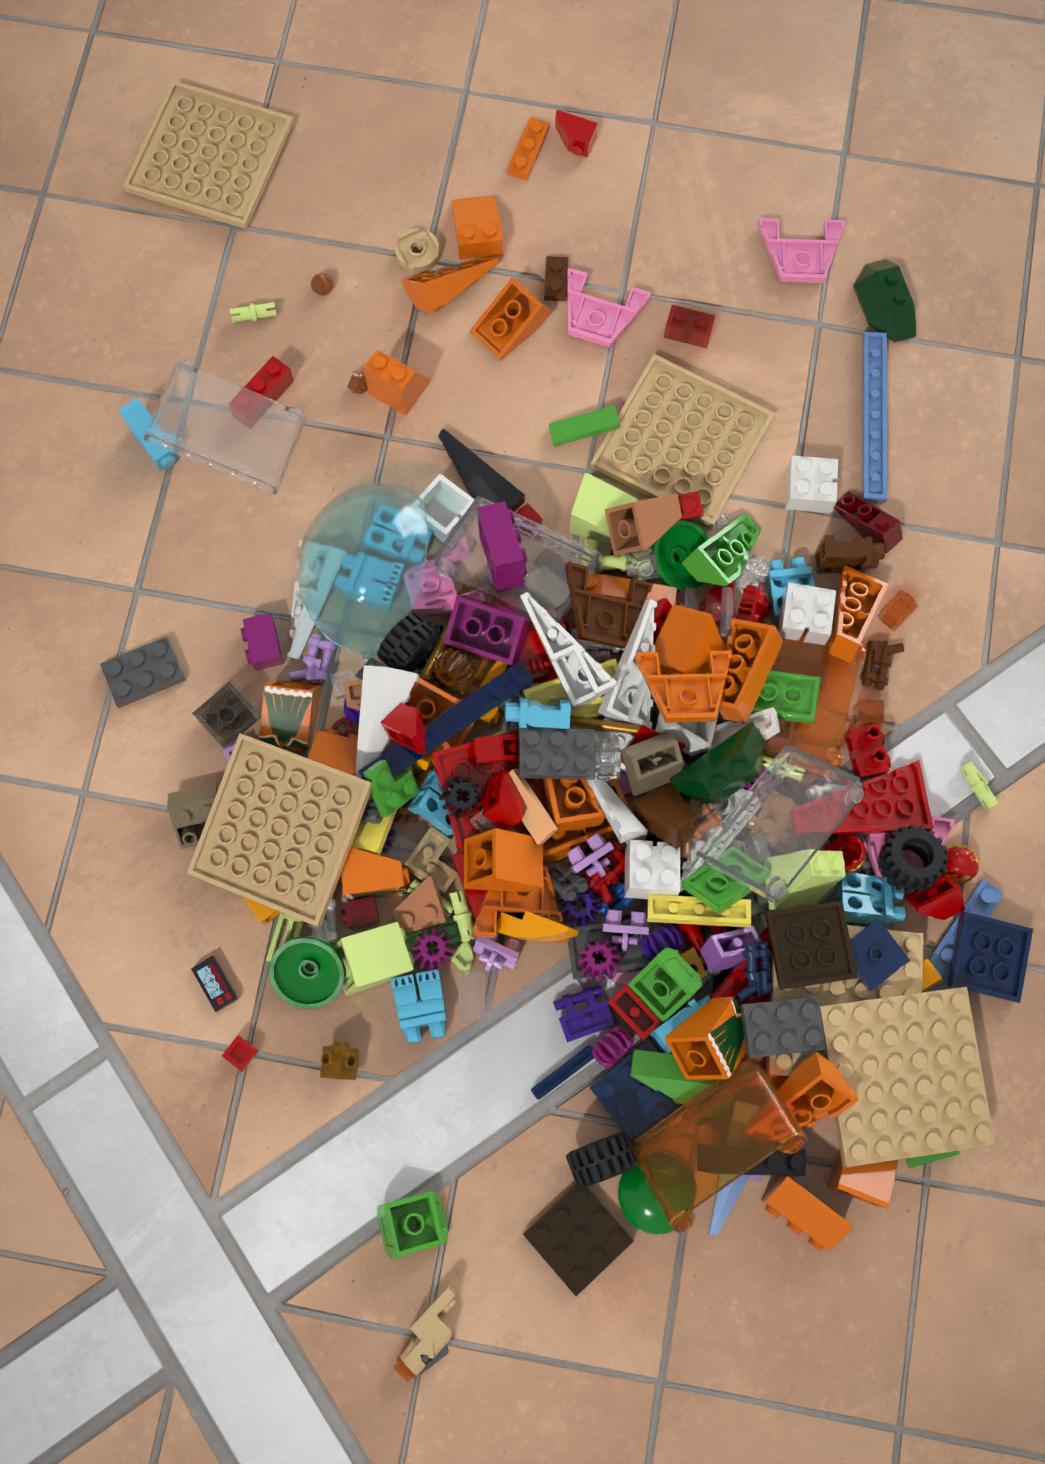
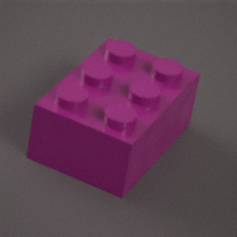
(502, 546)
(487, 629)

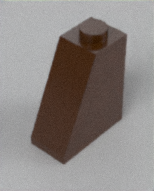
(665, 815)

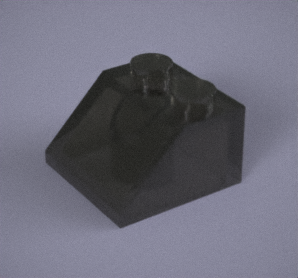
(226, 715)

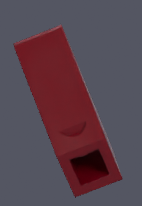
(869, 520)

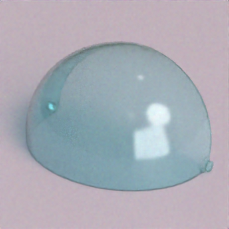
(363, 564)

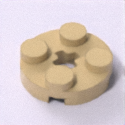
(417, 261)

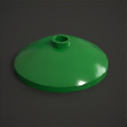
(681, 542)
(304, 985)
(640, 1204)

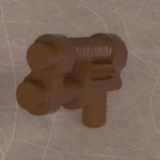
(878, 654)

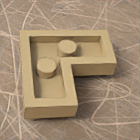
(425, 862)

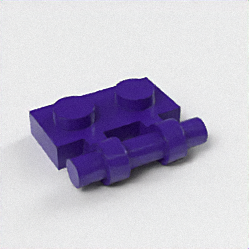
(585, 1021)

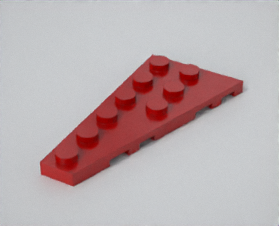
(890, 803)

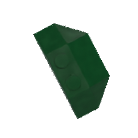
(886, 300)
(723, 768)

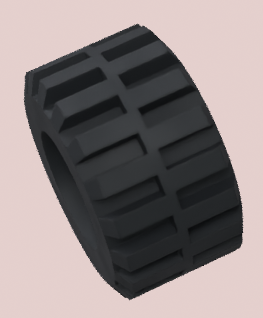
(408, 643)
(923, 844)
(601, 1160)

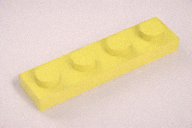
(693, 911)

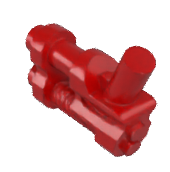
(601, 883)

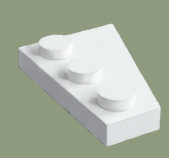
(765, 721)

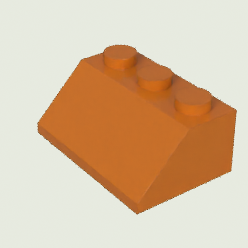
(805, 1213)

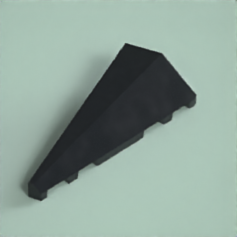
(479, 476)

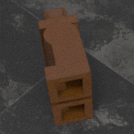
(857, 554)

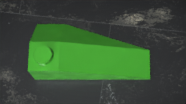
(724, 554)
(664, 1075)

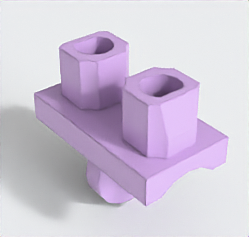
(580, 861)
(637, 926)
(496, 954)

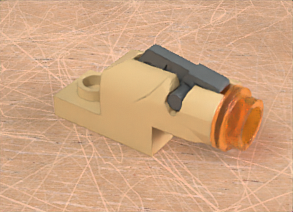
(431, 1339)

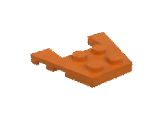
(686, 695)
(539, 902)

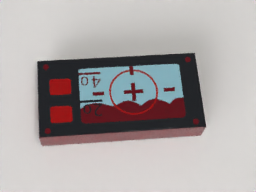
(214, 984)

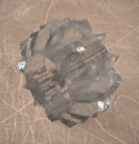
(753, 572)

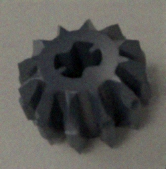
(461, 805)

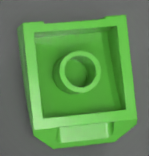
(666, 983)
(412, 1224)

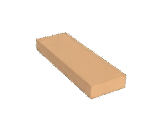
(535, 816)

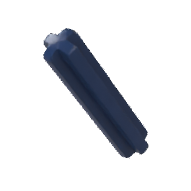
(563, 1072)

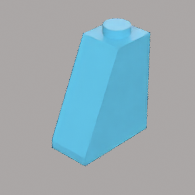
(137, 421)

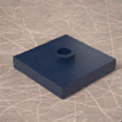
(876, 954)

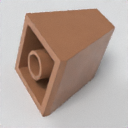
(641, 523)

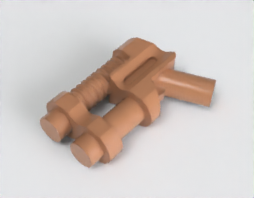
(711, 821)

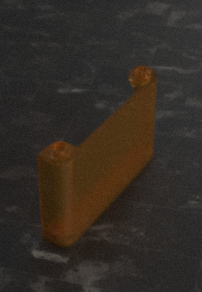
(835, 693)
(715, 1141)

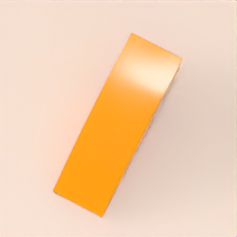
(533, 928)

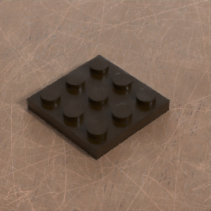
(810, 945)
(578, 1238)

